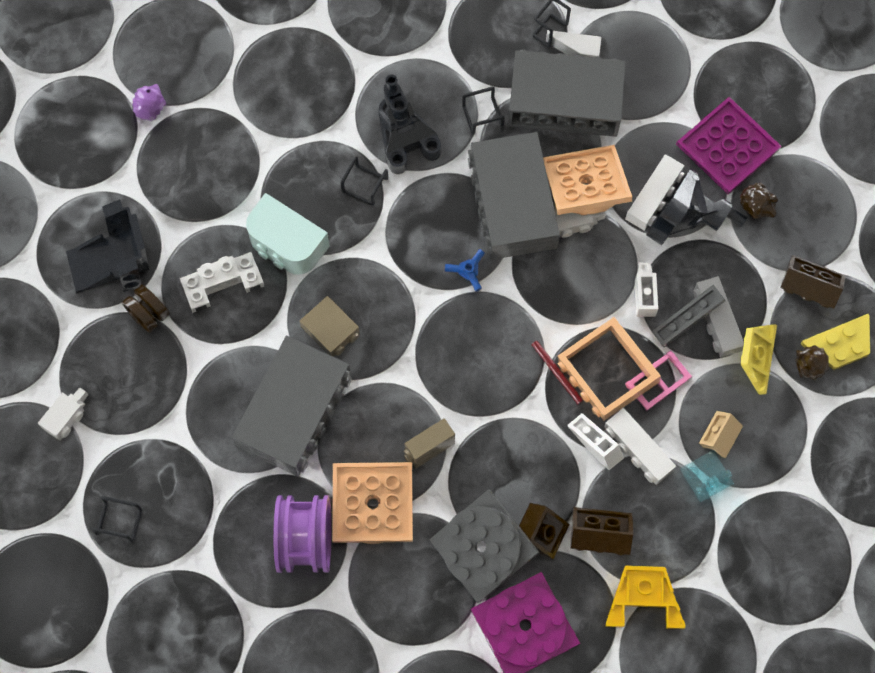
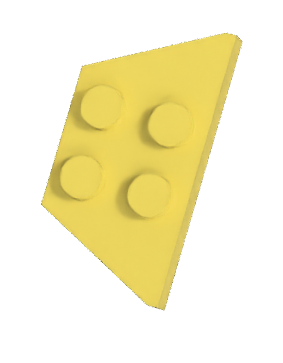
(845, 342)
(758, 355)

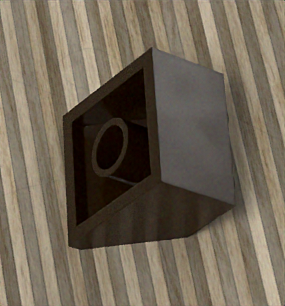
(544, 529)

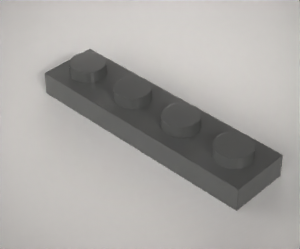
(688, 316)

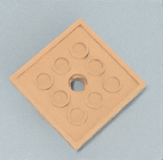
(594, 166)
(355, 486)

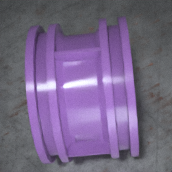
(302, 533)

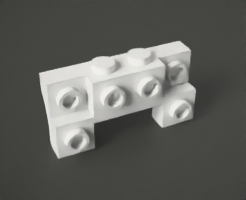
(218, 276)

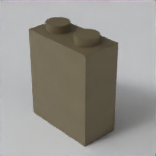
(330, 327)
(429, 443)

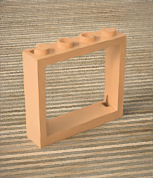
(629, 345)

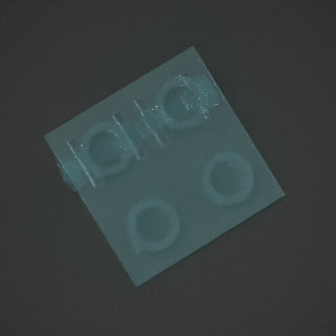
(707, 476)

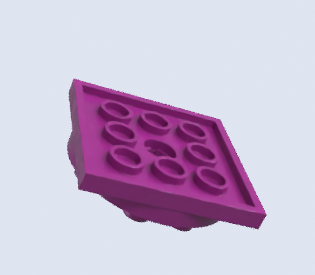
(519, 649)

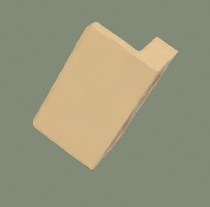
(721, 433)

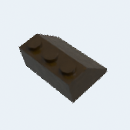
(813, 282)
(601, 531)

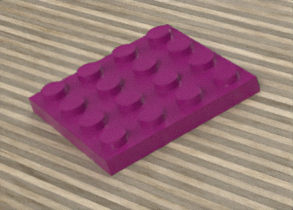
(728, 145)

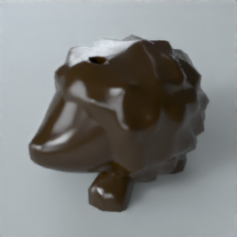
(758, 201)
(812, 362)

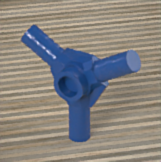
(468, 269)

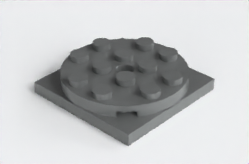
(505, 543)

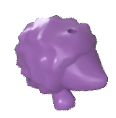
(148, 102)

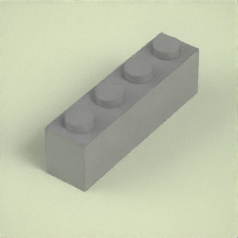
(721, 322)

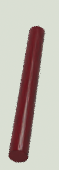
(557, 372)

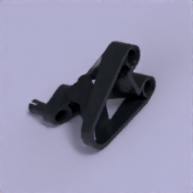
(399, 144)
(681, 215)

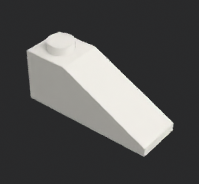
(576, 44)
(596, 441)

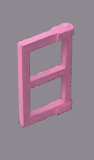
(686, 376)

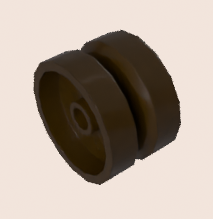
(143, 308)

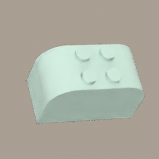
(285, 236)

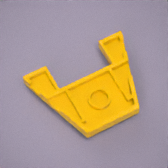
(645, 588)

